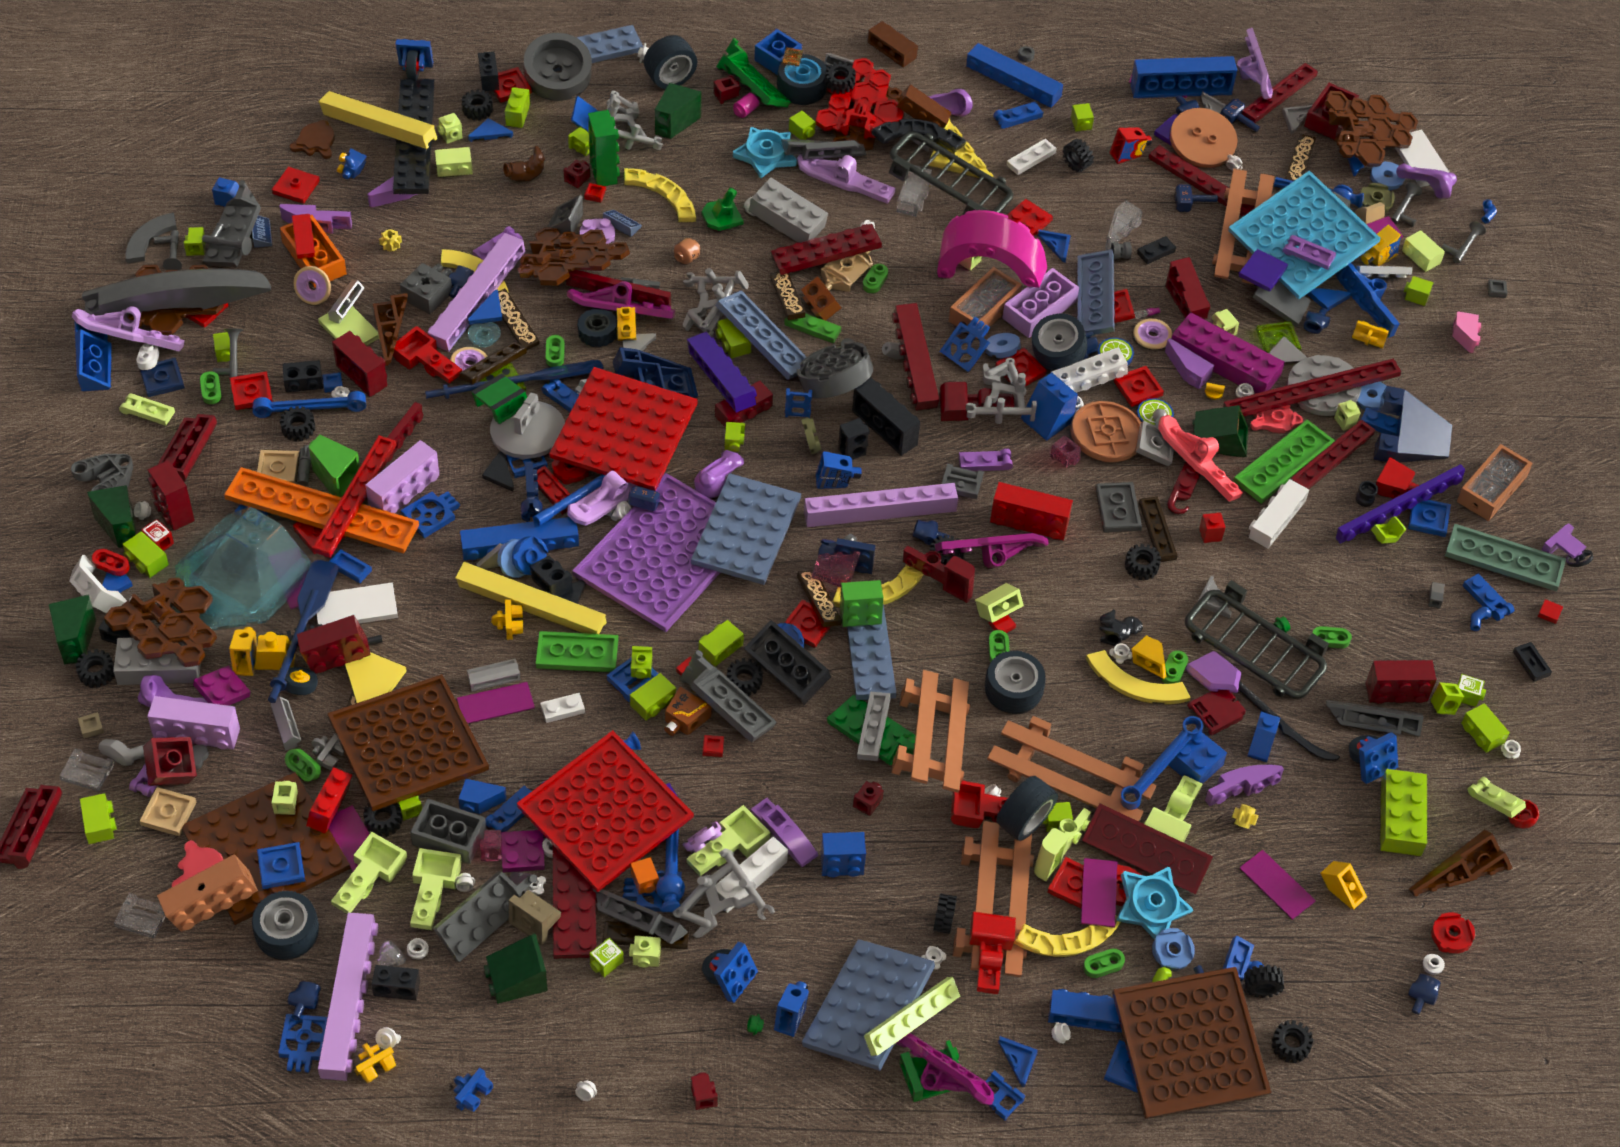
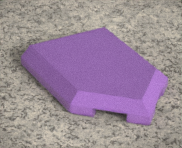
(1215, 672)

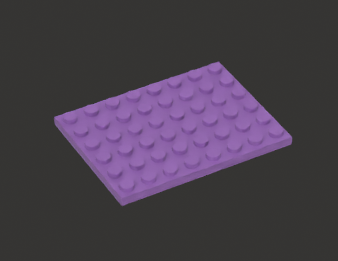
(649, 556)

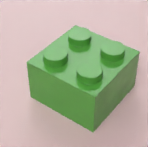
(861, 603)

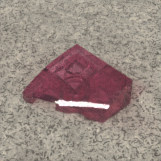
(835, 568)

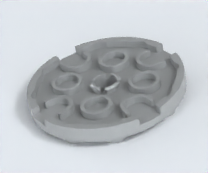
(1317, 367)

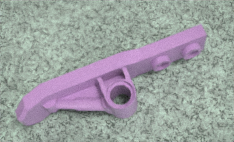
(1253, 66)
(844, 175)
(120, 326)
(601, 500)

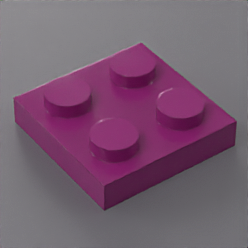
(221, 687)
(522, 851)

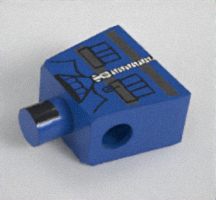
(835, 471)
(795, 1001)

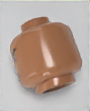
(687, 251)

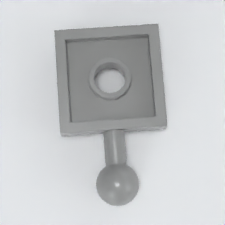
(1147, 434)

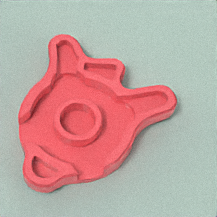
(1276, 420)
(196, 861)

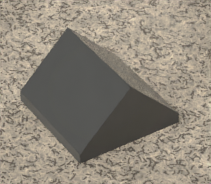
(567, 215)

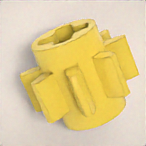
(390, 240)
(1245, 816)

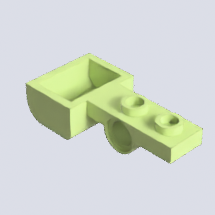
(1172, 819)
(739, 831)
(1058, 842)
(374, 859)
(434, 872)

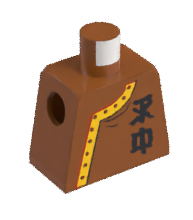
(686, 713)

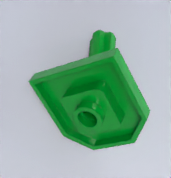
(722, 213)

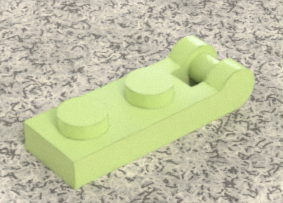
(147, 409)
(1496, 797)

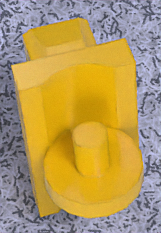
(626, 323)
(1370, 334)
(501, 619)
(366, 1068)

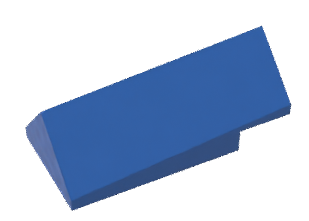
(92, 359)

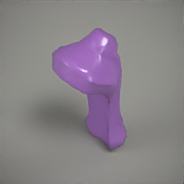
(955, 101)
(1437, 179)
(713, 477)
(154, 686)

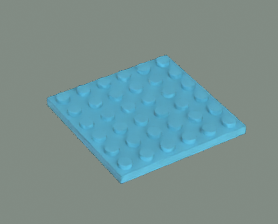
(1314, 214)

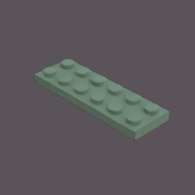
(1505, 557)

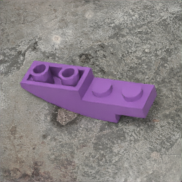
(327, 219)
(1247, 779)
(785, 831)

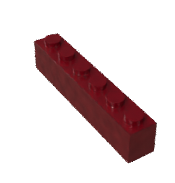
(916, 356)

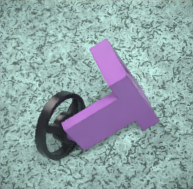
(1570, 545)

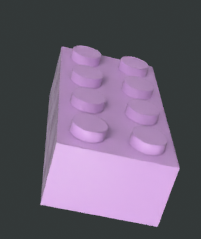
(1035, 303)
(403, 478)
(203, 722)

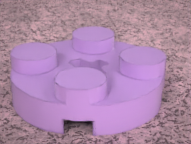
(599, 224)
(696, 841)

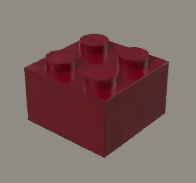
(169, 761)

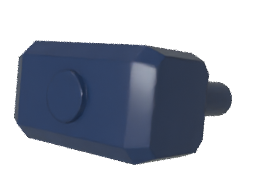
(1234, 111)
(1185, 199)
(643, 498)

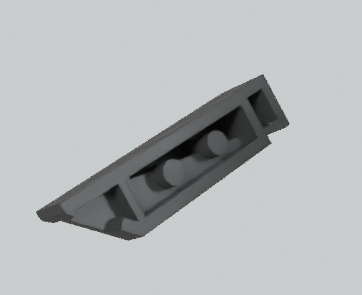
(822, 149)
(1376, 717)
(638, 916)

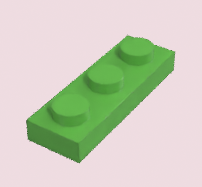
(815, 327)

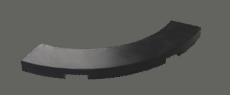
(889, 131)

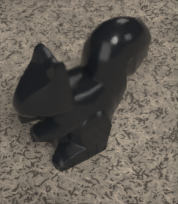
(1118, 630)

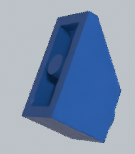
(224, 191)
(1263, 737)
(480, 796)

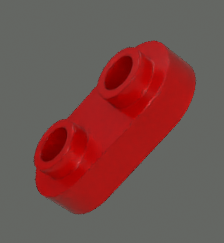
(112, 562)

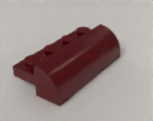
(189, 443)
(28, 825)

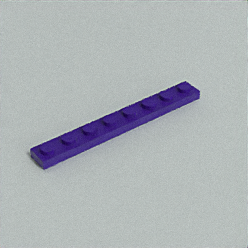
(1397, 505)

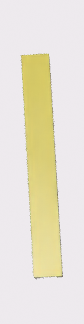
(377, 119)
(532, 599)

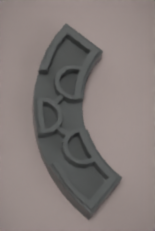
(140, 240)

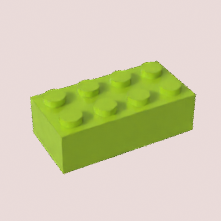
(1403, 812)

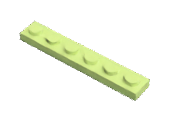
(911, 1016)

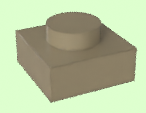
(90, 725)

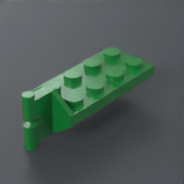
(738, 64)
(850, 720)

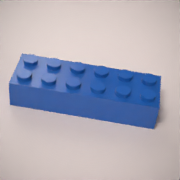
(1183, 77)

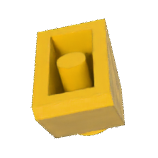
(1150, 656)
(1344, 883)

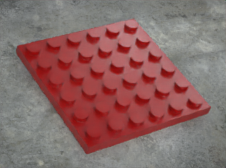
(624, 428)
(605, 810)

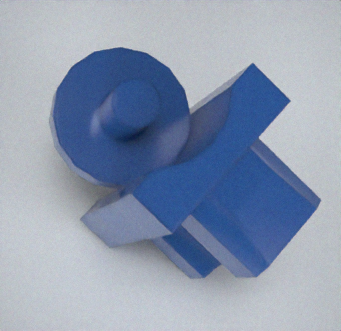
(468, 1087)

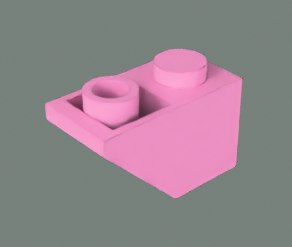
(1466, 330)

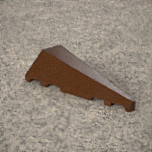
(388, 322)
(1475, 859)

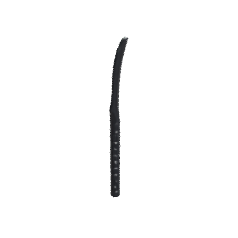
(1286, 729)

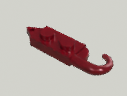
(1183, 488)

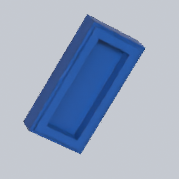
(351, 566)

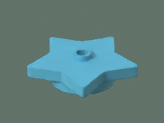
(765, 151)
(1152, 901)

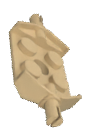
(842, 277)

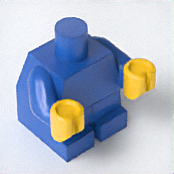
(354, 164)

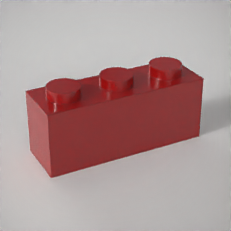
(329, 800)

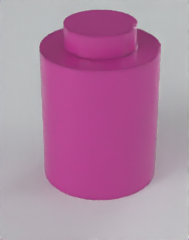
(745, 105)

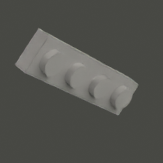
(873, 726)

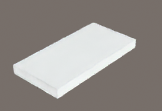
(1421, 155)
(365, 603)

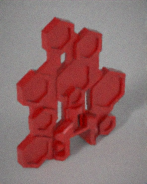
(864, 95)

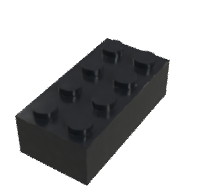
(886, 416)
(787, 662)

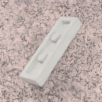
(1031, 156)
(1384, 271)

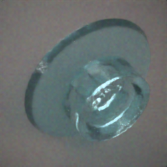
(484, 334)

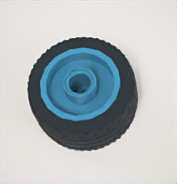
(804, 82)

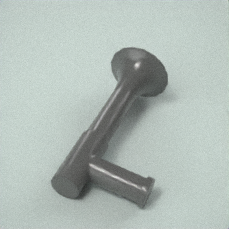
(1413, 190)
(1476, 229)
(245, 245)
(172, 262)
(232, 371)

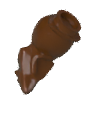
(525, 170)

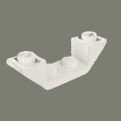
(87, 584)

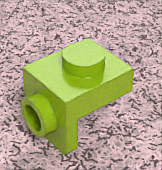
(1389, 532)

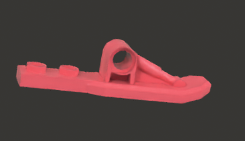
(1198, 456)

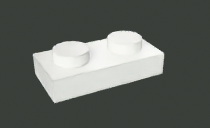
(562, 707)

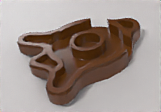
(315, 138)

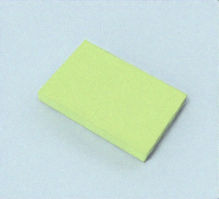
(351, 322)

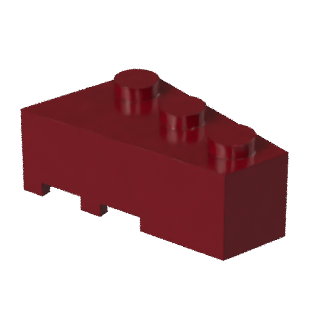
(1186, 288)

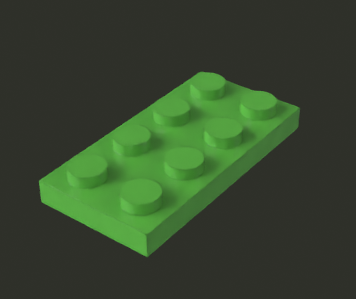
(577, 651)

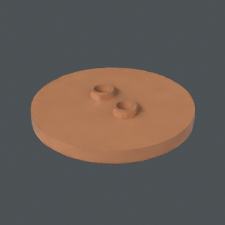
(1203, 137)
(1106, 431)

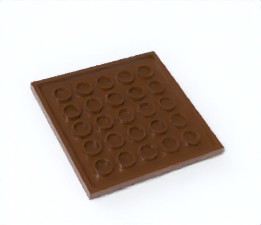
(407, 742)
(252, 825)
(1191, 1042)

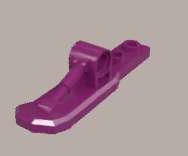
(611, 299)
(1001, 546)
(947, 1072)

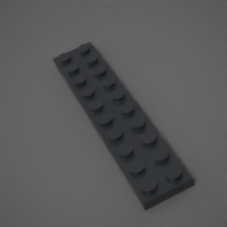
(412, 161)

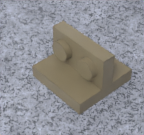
(532, 915)

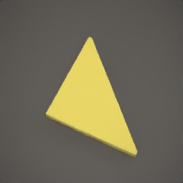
(965, 153)
(373, 676)

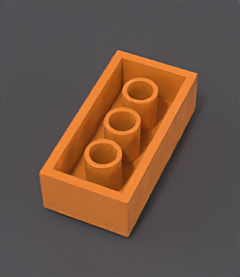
(327, 255)

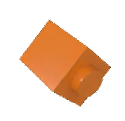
(644, 875)

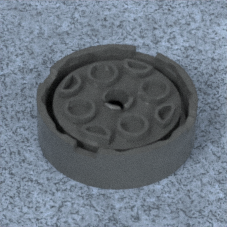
(557, 51)
(835, 370)

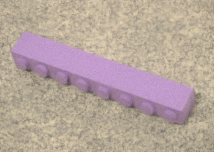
(477, 289)
(880, 505)
(347, 997)

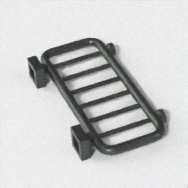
(901, 168)
(1234, 596)

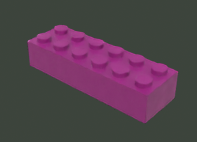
(1229, 354)

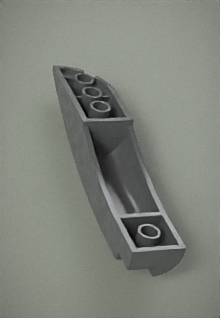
(176, 290)

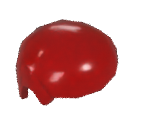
(1526, 817)

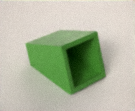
(333, 464)

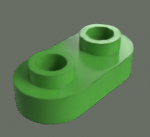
(875, 278)
(555, 351)
(210, 387)
(1332, 636)
(998, 648)
(1175, 666)
(305, 768)
(1103, 964)

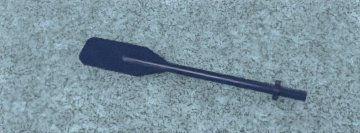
(545, 374)
(310, 601)

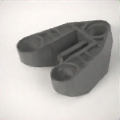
(106, 469)

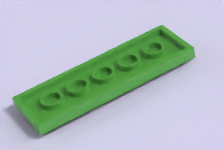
(1283, 461)

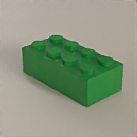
(603, 148)

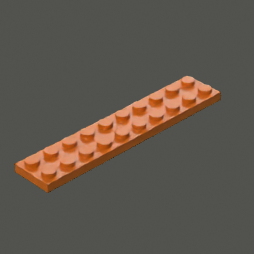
(316, 508)

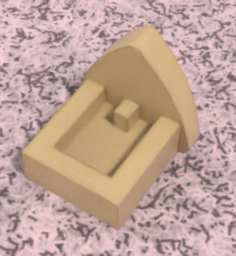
(1371, 213)

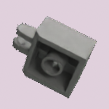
(427, 287)

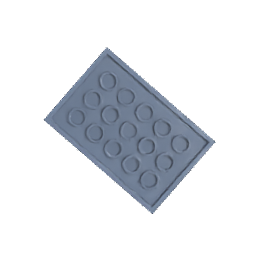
(746, 529)
(865, 994)

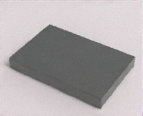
(1283, 302)
(1118, 507)

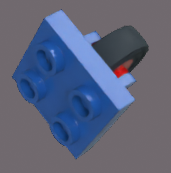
(414, 56)
(1374, 755)
(730, 970)

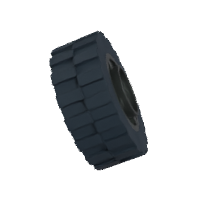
(597, 327)

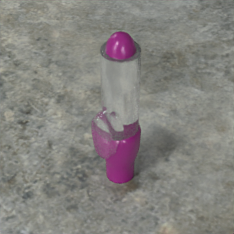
(1146, 313)

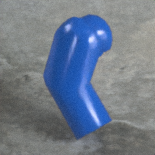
(1490, 211)
(1482, 612)

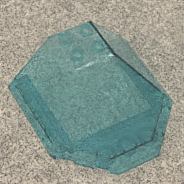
(246, 567)

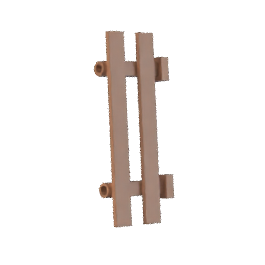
(1235, 195)
(929, 701)
(1037, 739)
(988, 856)

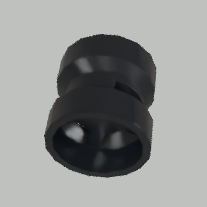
(1366, 493)

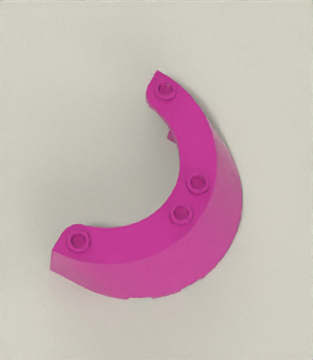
(995, 237)

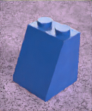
(1054, 406)

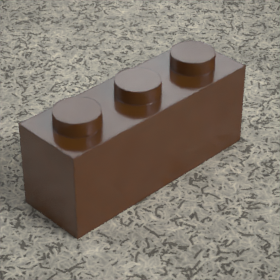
(892, 44)
(922, 107)

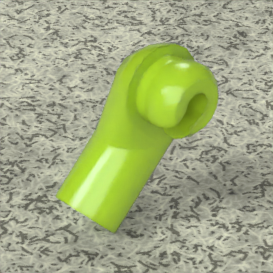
(1162, 974)

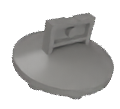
(529, 431)

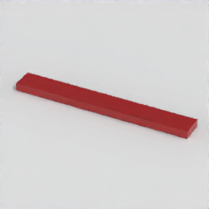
(353, 497)

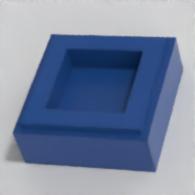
(331, 381)

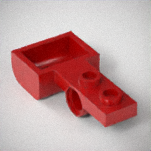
(421, 348)
(973, 804)
(992, 935)

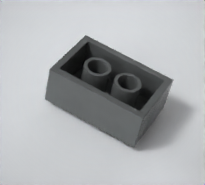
(448, 830)

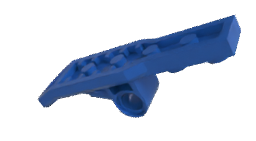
(1368, 296)

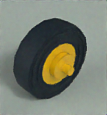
(301, 681)

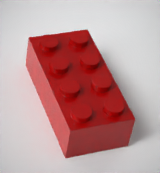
(1031, 511)

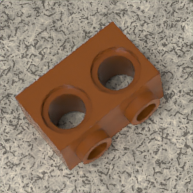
(819, 295)

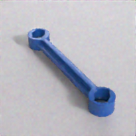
(268, 407)
(1161, 762)

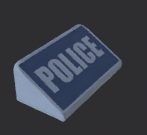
(622, 222)
(262, 232)

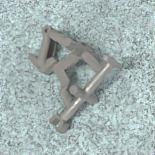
(637, 133)
(694, 315)
(1017, 387)
(707, 885)

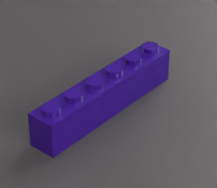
(722, 371)

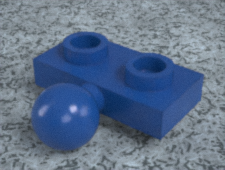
(1239, 956)

